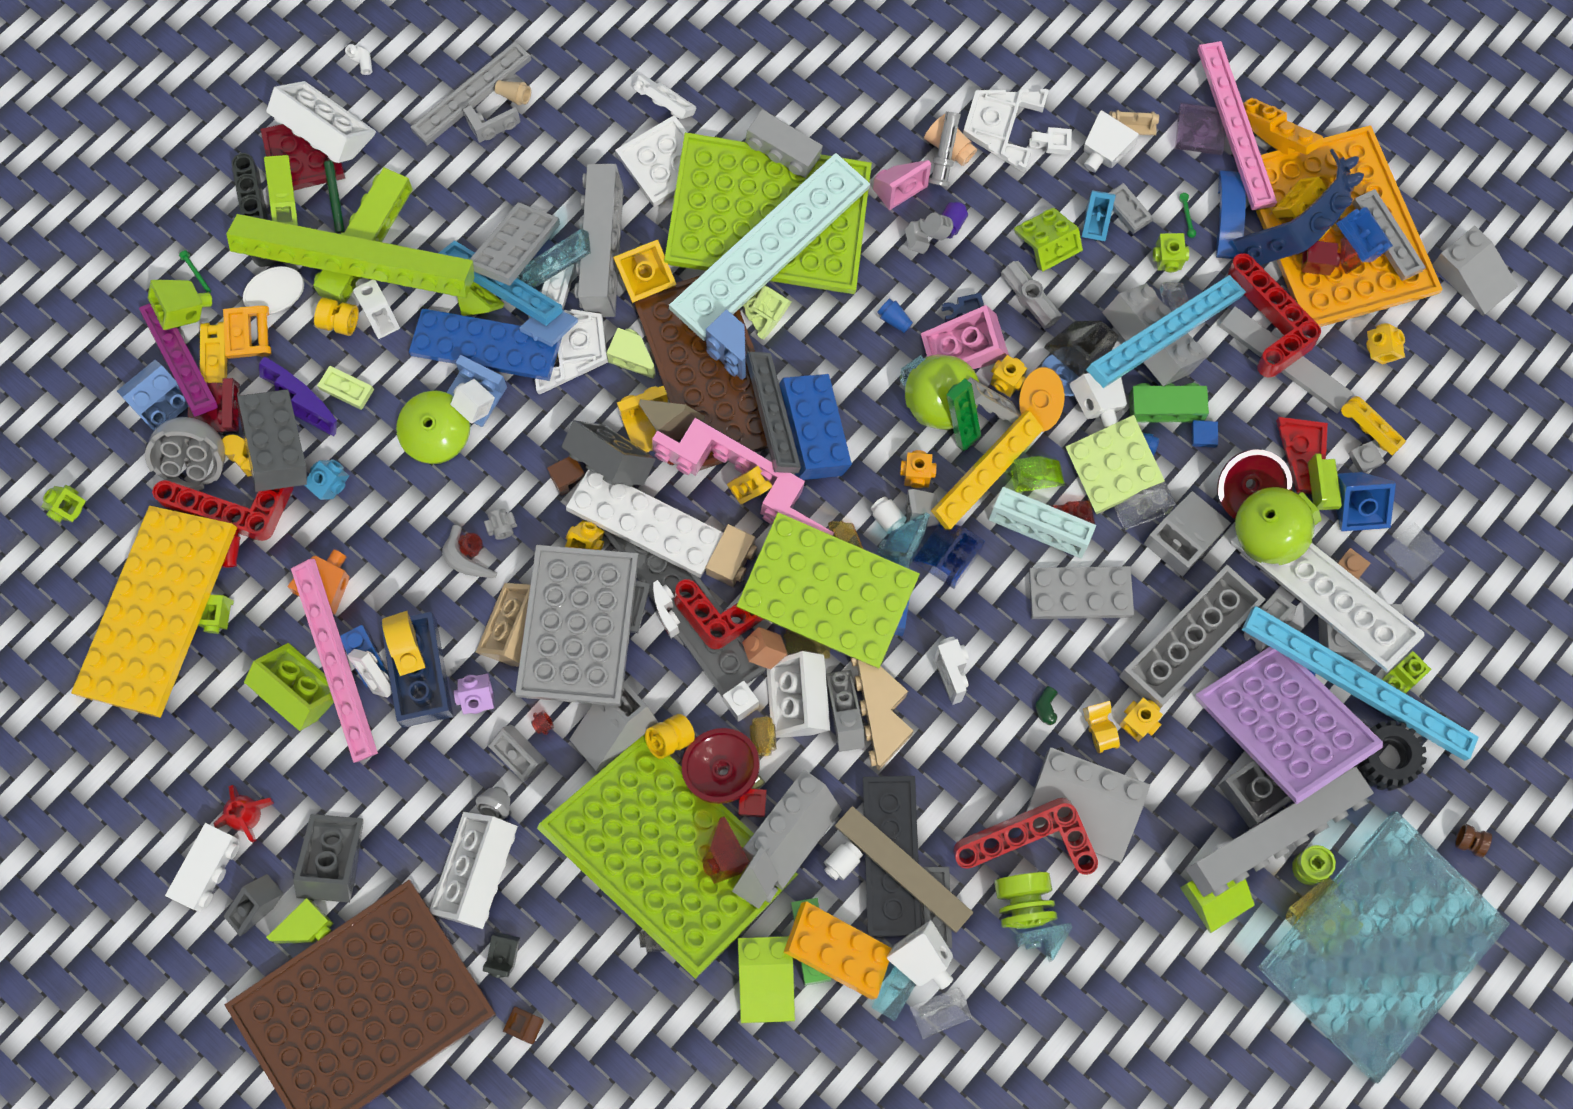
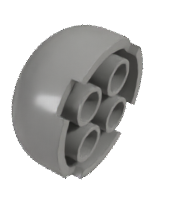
(187, 441)

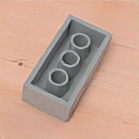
(1139, 309)

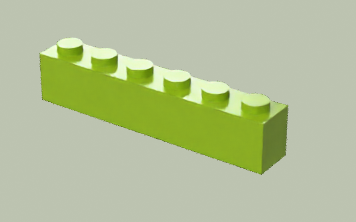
(370, 222)

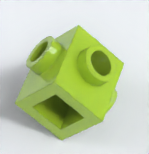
(1170, 252)
(70, 506)

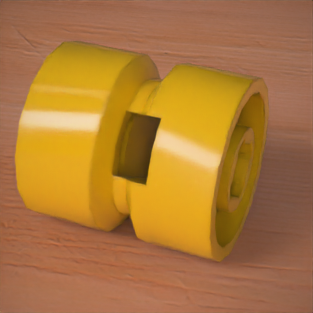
(331, 315)
(669, 736)

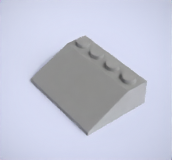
(1103, 798)

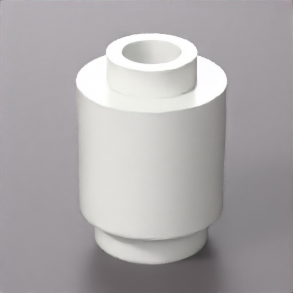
(888, 514)
(842, 861)

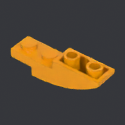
(1275, 130)

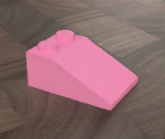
(971, 337)

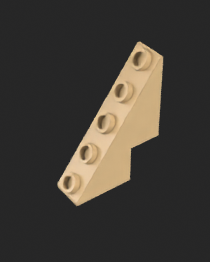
(880, 697)

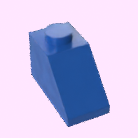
(360, 639)

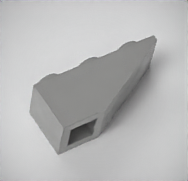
(845, 711)

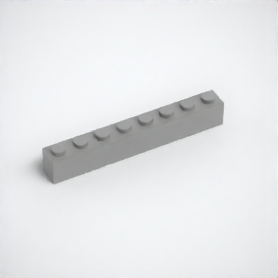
(1278, 832)

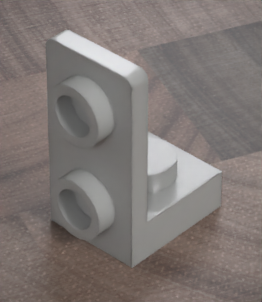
(489, 129)

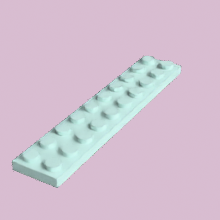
(770, 245)

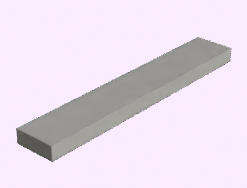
(470, 93)
(1301, 372)

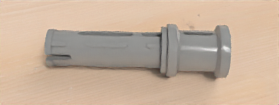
(943, 160)

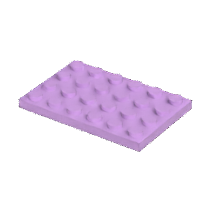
(1288, 723)

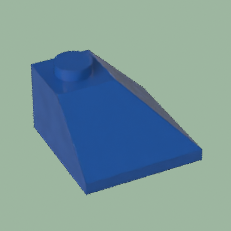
(1365, 501)

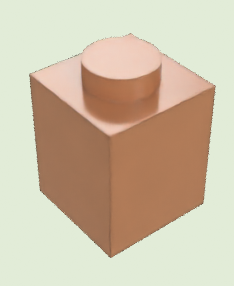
(764, 648)

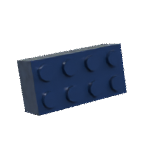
(424, 693)

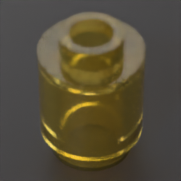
(763, 735)

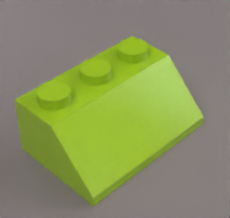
(291, 686)

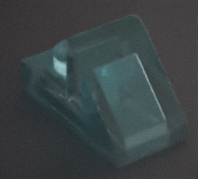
(1052, 937)

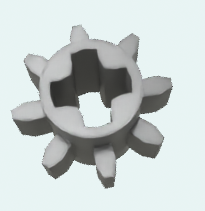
(500, 524)

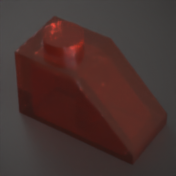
(723, 854)

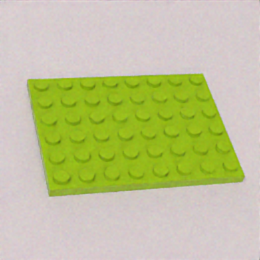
(731, 188)
(644, 847)

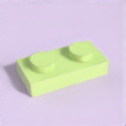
(345, 387)

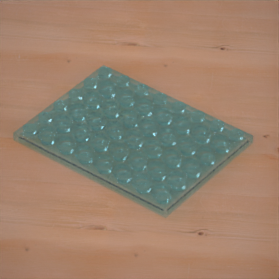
(1384, 946)

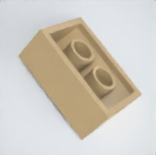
(506, 625)

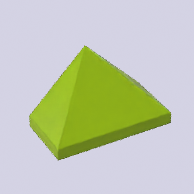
(478, 301)

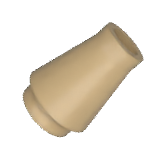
(514, 91)

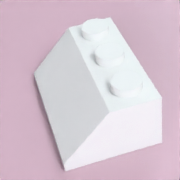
(799, 695)

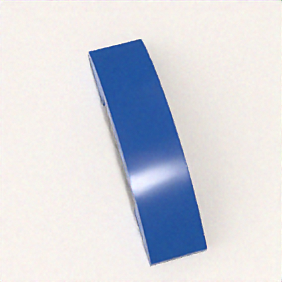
(1231, 213)

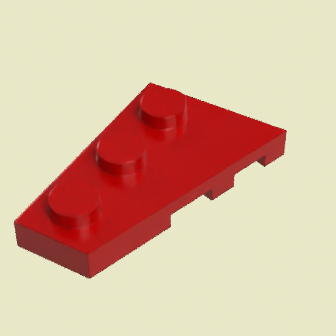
(1301, 442)

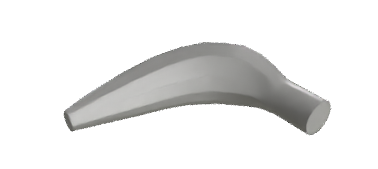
(460, 562)

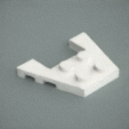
(993, 118)
(579, 351)

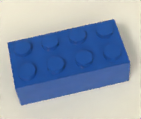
(815, 426)

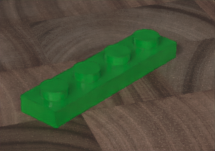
(963, 414)

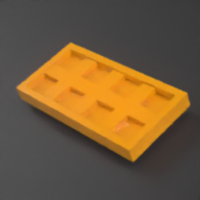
(838, 950)

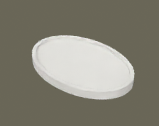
(274, 288)

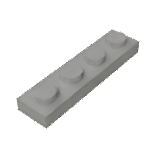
(1402, 254)

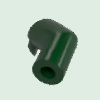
(1044, 707)

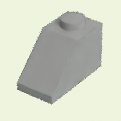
(920, 502)
(758, 880)

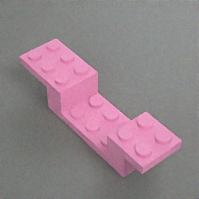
(703, 439)

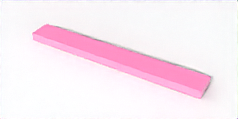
(1237, 126)
(334, 660)

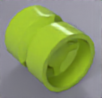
(1313, 865)

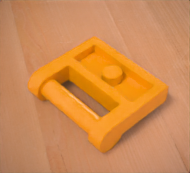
(238, 332)

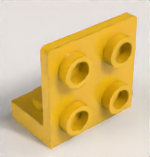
(1301, 197)

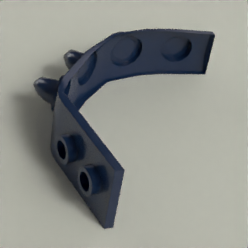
(1308, 227)

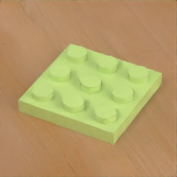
(1114, 464)

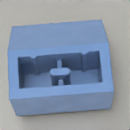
(727, 343)
(154, 395)

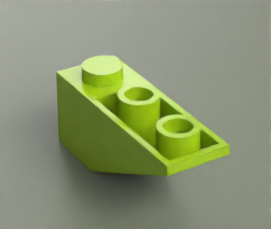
(280, 189)

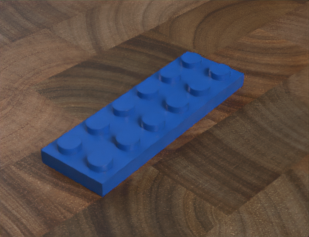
(486, 342)

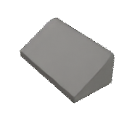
(516, 752)

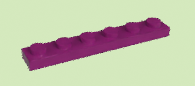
(180, 364)

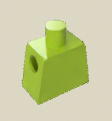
(177, 302)

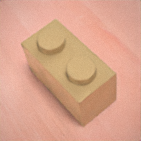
(731, 556)

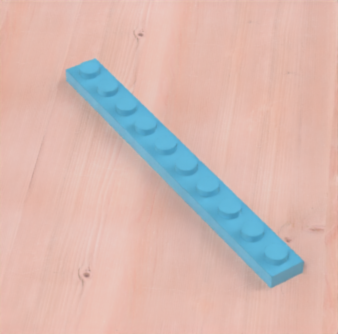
(1165, 331)
(1360, 683)

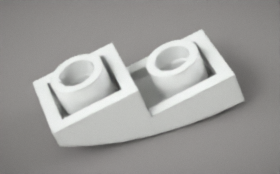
(663, 601)

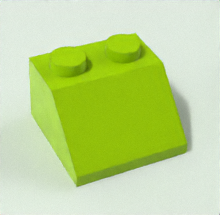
(1222, 908)

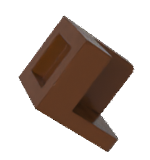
(565, 473)

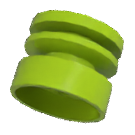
(1025, 900)

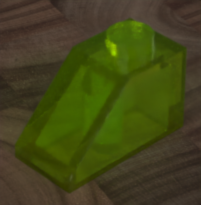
(1036, 473)

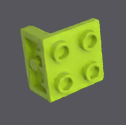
(1051, 237)

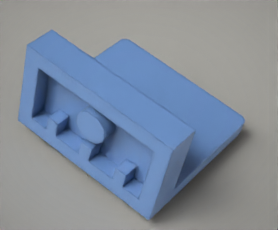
(490, 380)

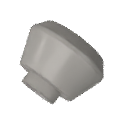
(494, 803)

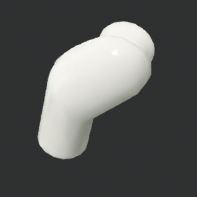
(361, 56)

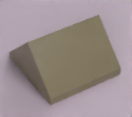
(670, 418)

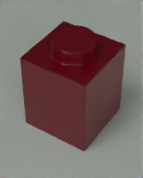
(1321, 258)

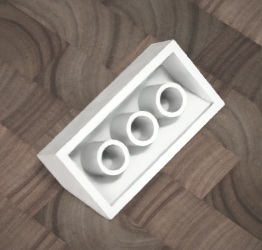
(319, 121)
(473, 869)

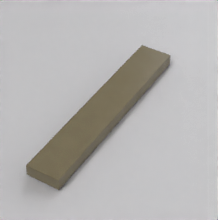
(904, 869)

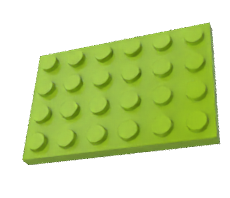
(828, 590)

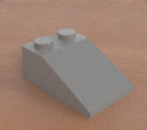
(1476, 270)

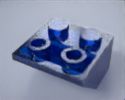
(949, 553)

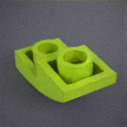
(1407, 673)

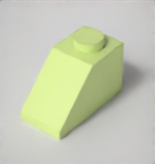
(630, 353)

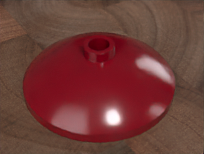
(1261, 466)
(718, 751)

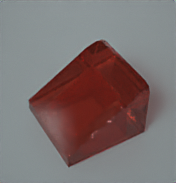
(1349, 257)

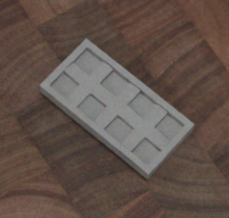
(514, 243)
(1081, 592)

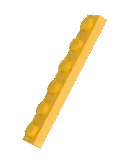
(987, 470)

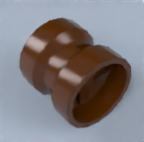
(1473, 840)

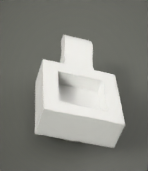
(1055, 140)

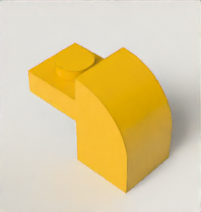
(402, 643)

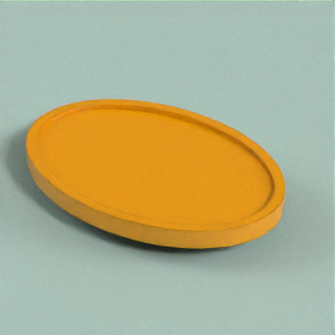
(1043, 396)

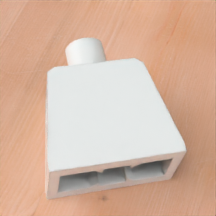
(1108, 142)
(372, 300)
(1099, 401)
(923, 956)

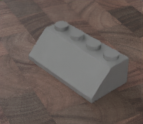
(795, 826)

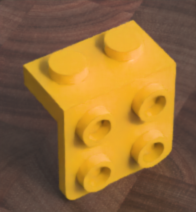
(635, 420)

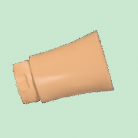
(962, 149)

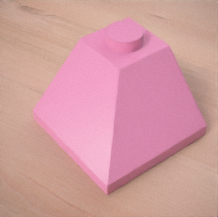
(901, 182)

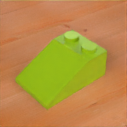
(765, 980)

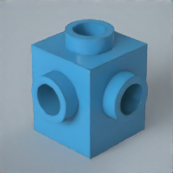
(326, 479)

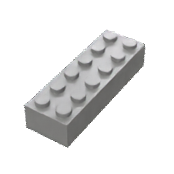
(603, 221)
(1191, 637)

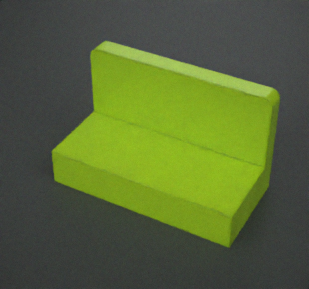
(1324, 483)

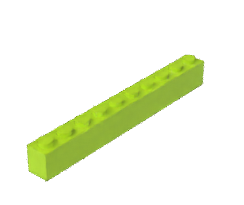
(351, 255)

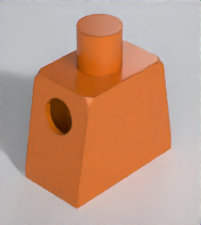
(332, 577)

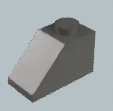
(253, 904)

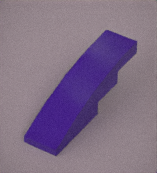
(304, 401)

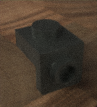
(501, 955)

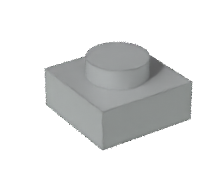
(1366, 457)

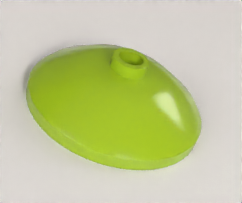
(439, 441)

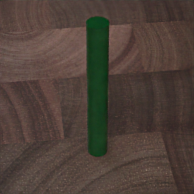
(334, 196)

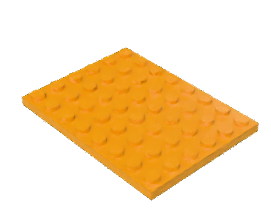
(1372, 284)

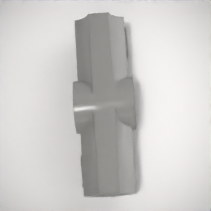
(1023, 283)

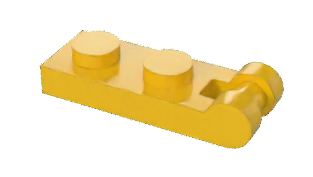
(212, 353)
(1373, 424)
(749, 485)

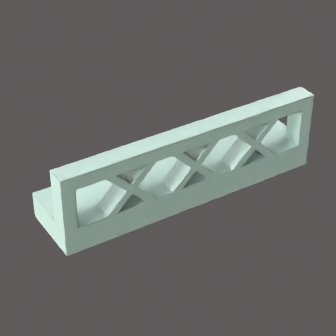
(1043, 520)

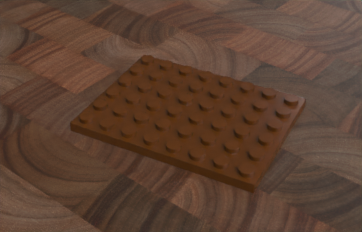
(361, 1007)

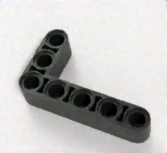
(252, 198)

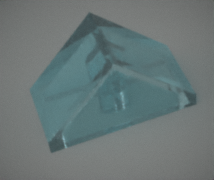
(893, 994)

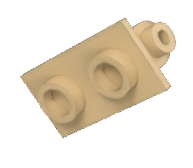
(1139, 122)

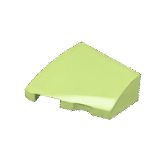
(766, 310)

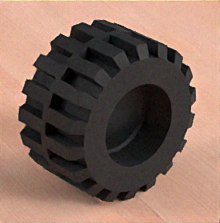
(1410, 757)

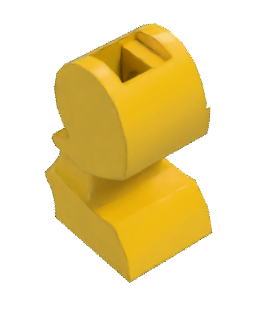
(236, 451)
(1102, 729)

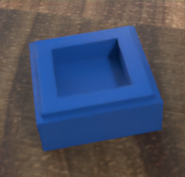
(1204, 433)

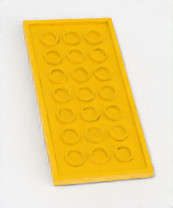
(154, 611)

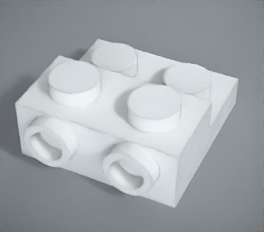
(951, 662)

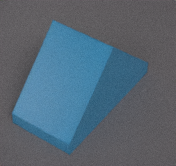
(1098, 215)

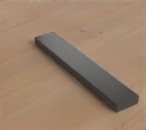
(773, 413)

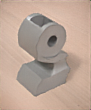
(934, 226)

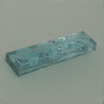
(556, 259)

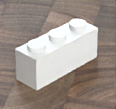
(203, 868)

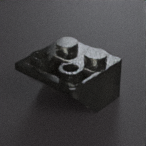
(1082, 344)

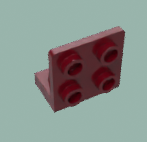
(226, 416)

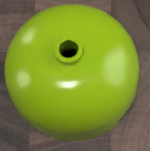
(928, 388)
(1282, 535)

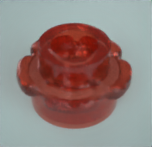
(475, 542)
(542, 722)

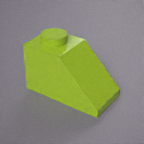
(303, 925)

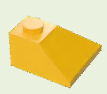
(644, 271)

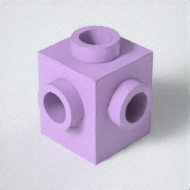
(474, 694)

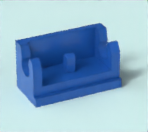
(1364, 234)

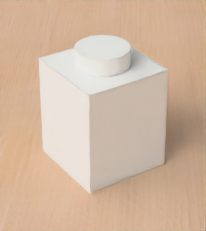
(472, 400)
(741, 701)

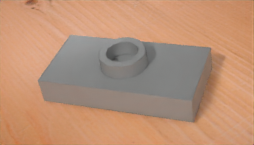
(1130, 209)

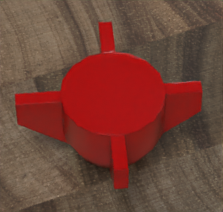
(242, 813)

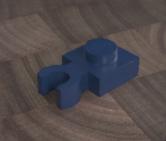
(964, 305)

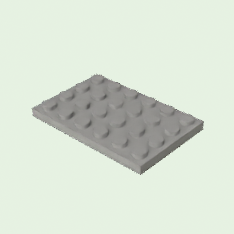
(577, 625)

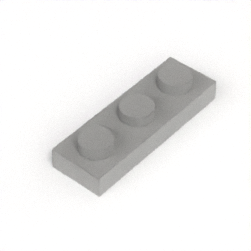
(994, 402)

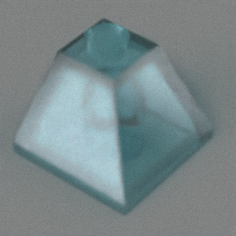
(904, 541)

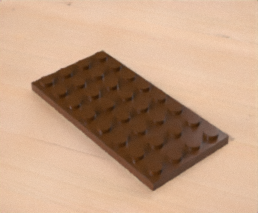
(695, 377)

